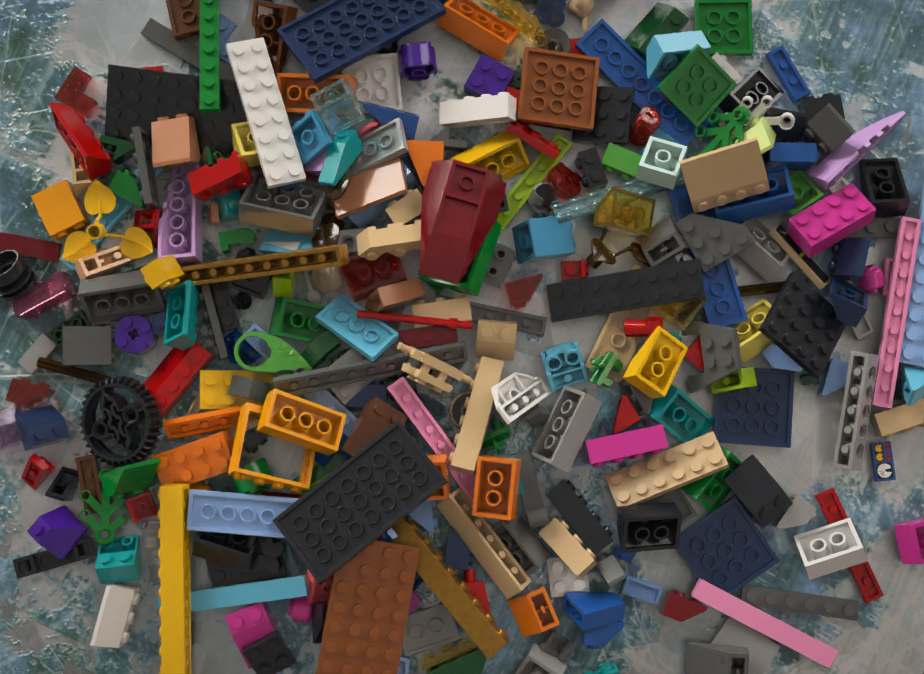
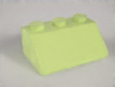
(762, 130)

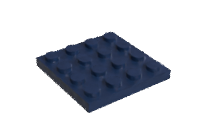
(757, 413)
(726, 548)

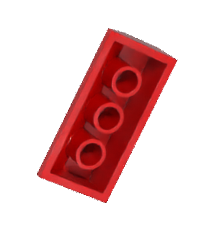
(81, 140)
(177, 375)

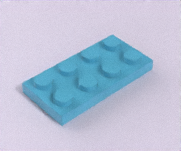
(365, 335)

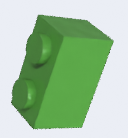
(621, 162)

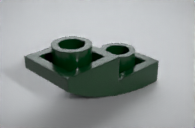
(77, 319)
(320, 348)

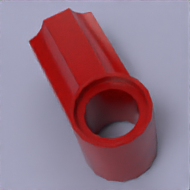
(642, 327)

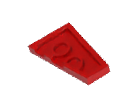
(534, 138)

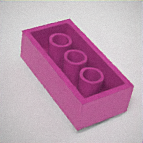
(830, 220)
(625, 444)

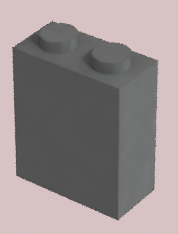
(87, 346)

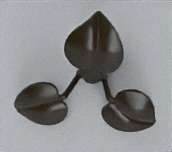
(330, 231)
(601, 254)

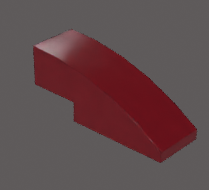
(31, 247)

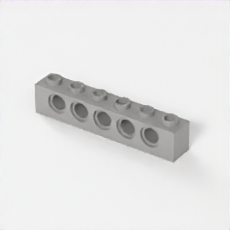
(855, 411)

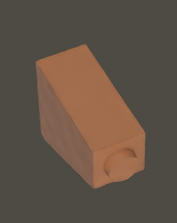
(395, 295)

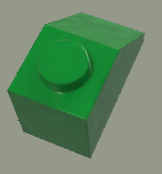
(127, 187)

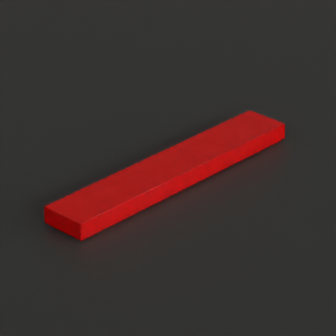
(861, 573)

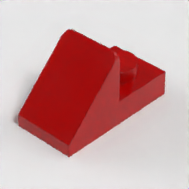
(36, 471)

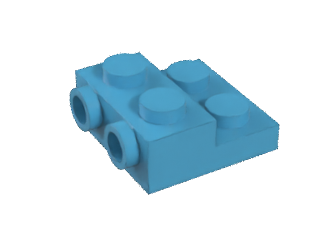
(310, 136)

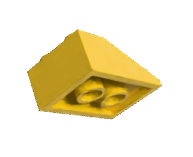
(656, 364)

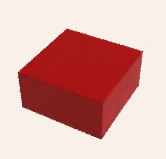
(140, 507)

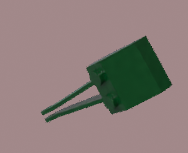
(466, 663)

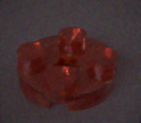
(565, 181)

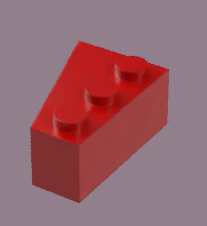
(220, 178)

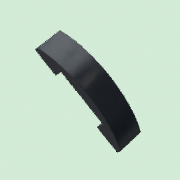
(46, 560)

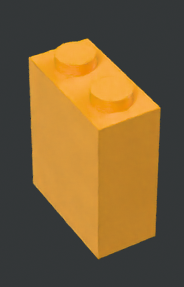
(60, 210)

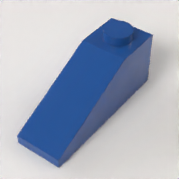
(387, 114)

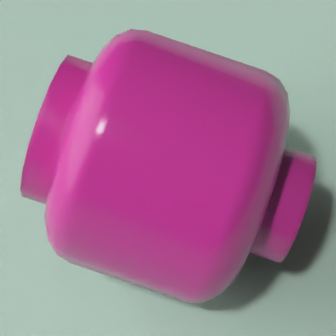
(872, 279)
(300, 609)

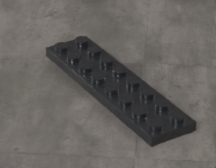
(626, 290)

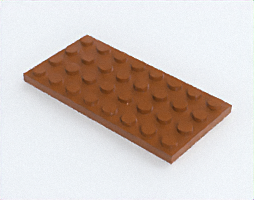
(368, 611)

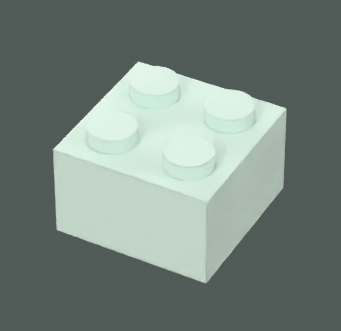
(661, 162)

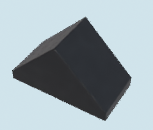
(64, 485)

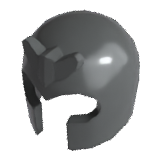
(542, 199)

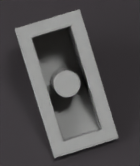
(797, 514)

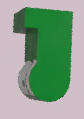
(235, 238)

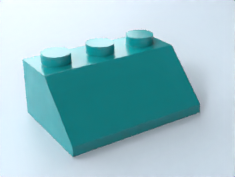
(181, 316)

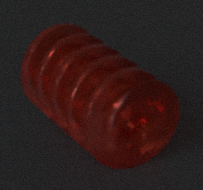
(644, 125)

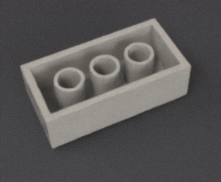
(566, 428)

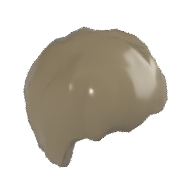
(326, 279)

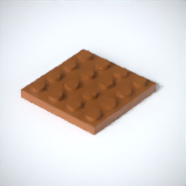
(558, 89)

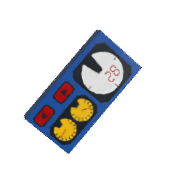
(882, 461)

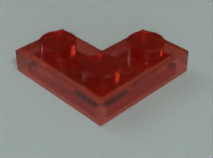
(72, 92)

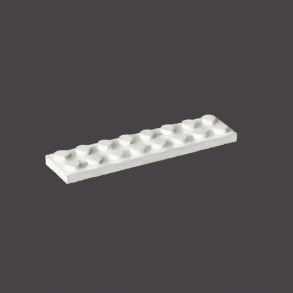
(265, 112)

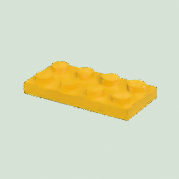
(216, 386)

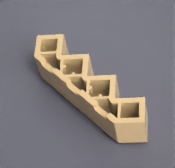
(395, 240)

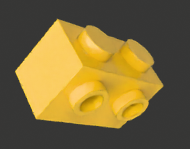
(162, 272)

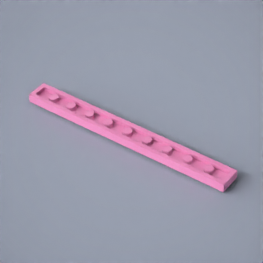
(896, 311)

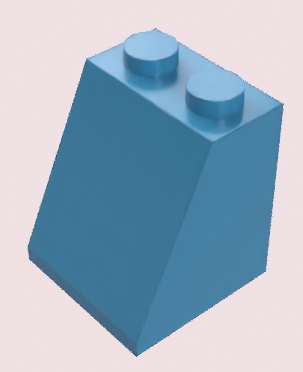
(543, 240)

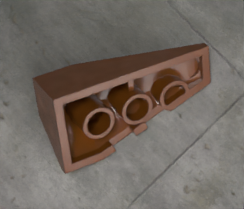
(266, 20)

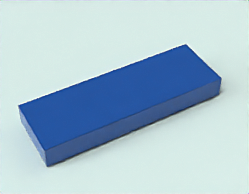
(787, 74)

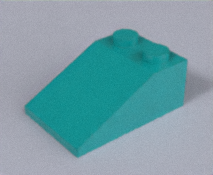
(680, 415)

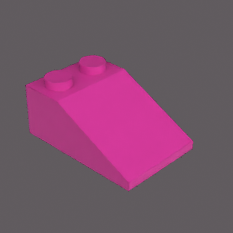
(911, 541)
(250, 624)

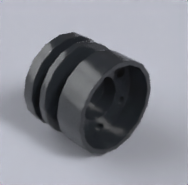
(15, 276)

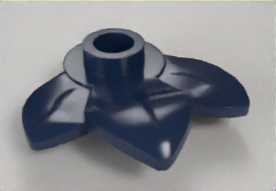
(547, 9)

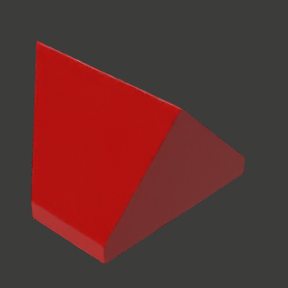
(148, 221)

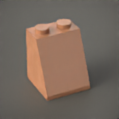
(174, 142)

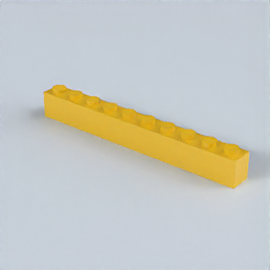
(175, 579)

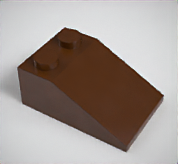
(372, 422)

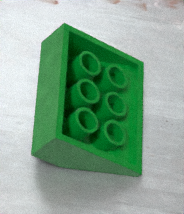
(476, 272)

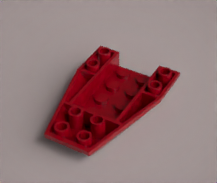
(456, 217)

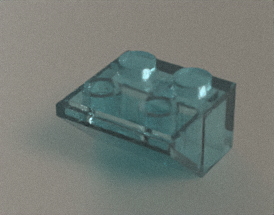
(337, 106)

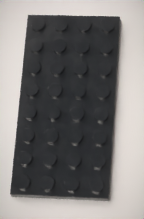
(144, 95)
(359, 501)

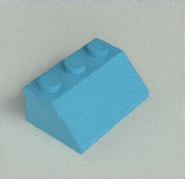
(669, 49)

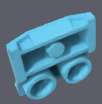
(564, 365)

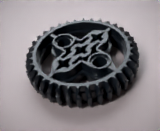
(120, 421)

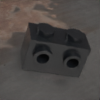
(591, 168)

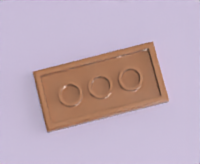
(372, 188)

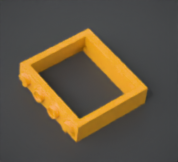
(255, 411)

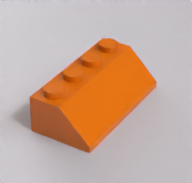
(478, 28)

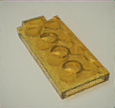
(526, 22)

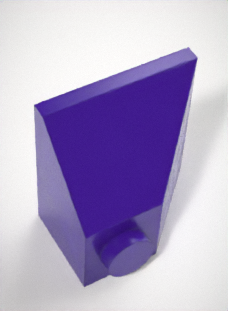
(58, 531)

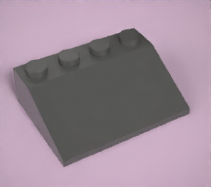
(282, 208)

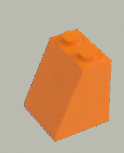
(422, 155)

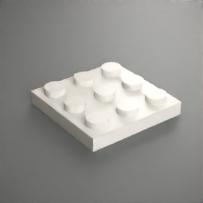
(377, 80)

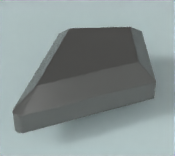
(537, 415)

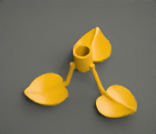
(79, 244)

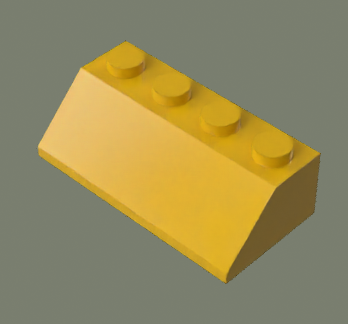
(500, 154)

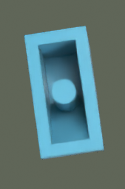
(912, 384)

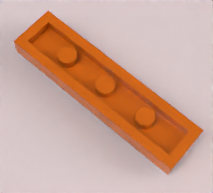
(202, 422)

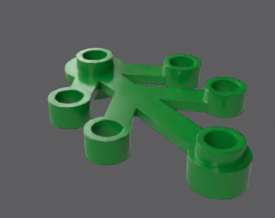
(723, 133)
(104, 511)

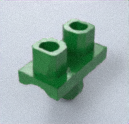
(602, 367)
(496, 438)

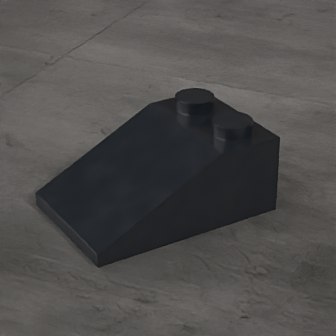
(754, 85)
(884, 186)
(757, 491)

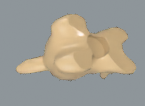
(582, 9)

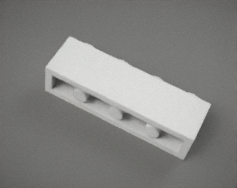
(478, 110)

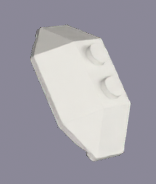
(518, 394)

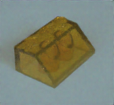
(625, 213)

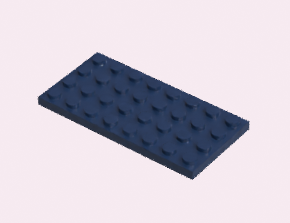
(351, 30)

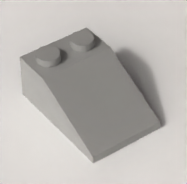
(540, 662)

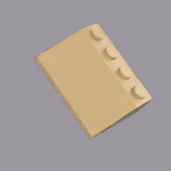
(725, 175)

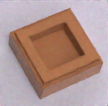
(213, 214)

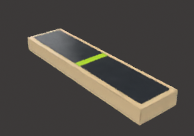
(806, 264)

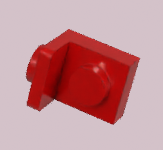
(574, 270)

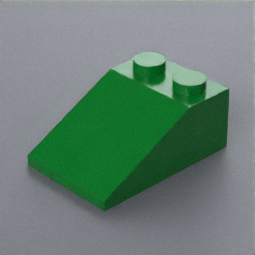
(295, 320)
(129, 479)

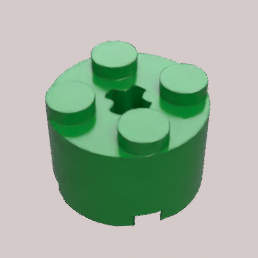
(248, 486)

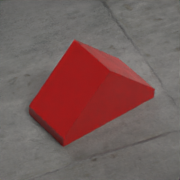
(624, 415)

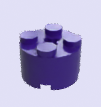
(417, 61)
(128, 328)

